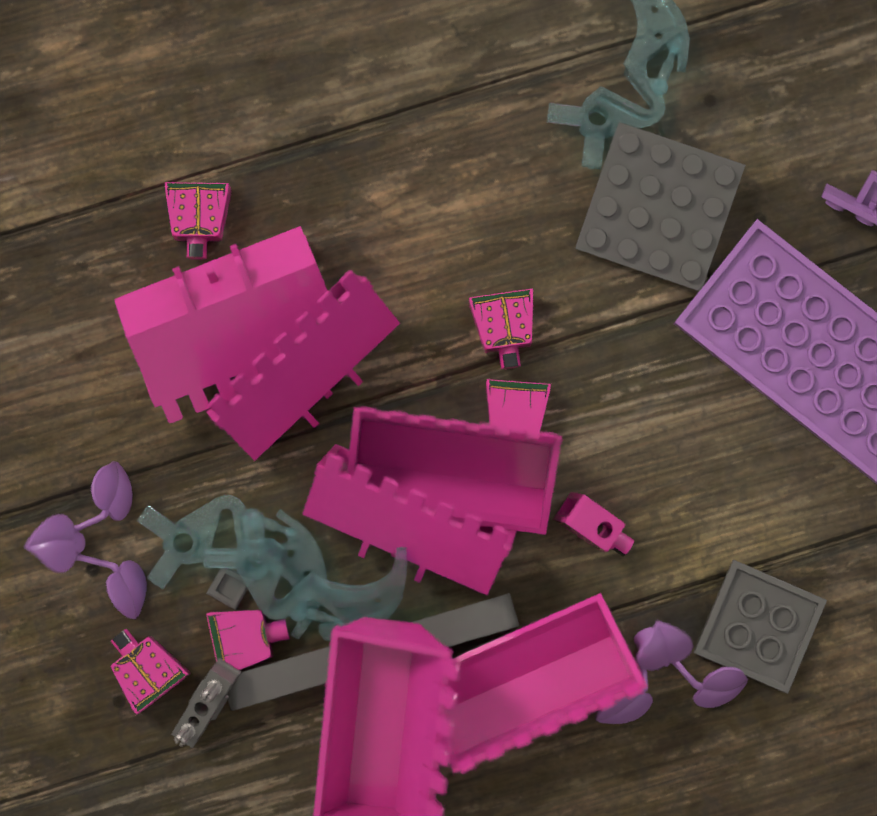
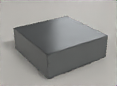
(228, 587)

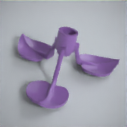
(60, 542)
(658, 648)

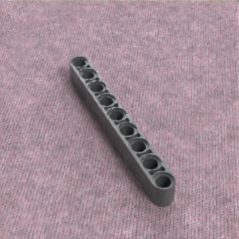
(312, 667)

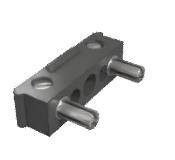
(205, 703)

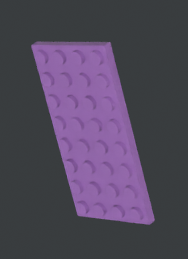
(794, 341)

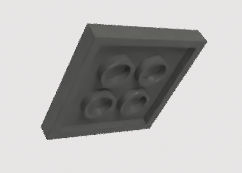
(760, 626)

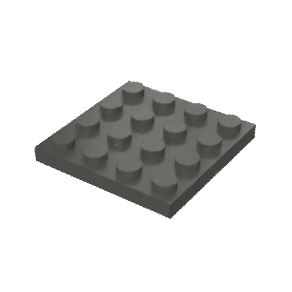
(660, 206)

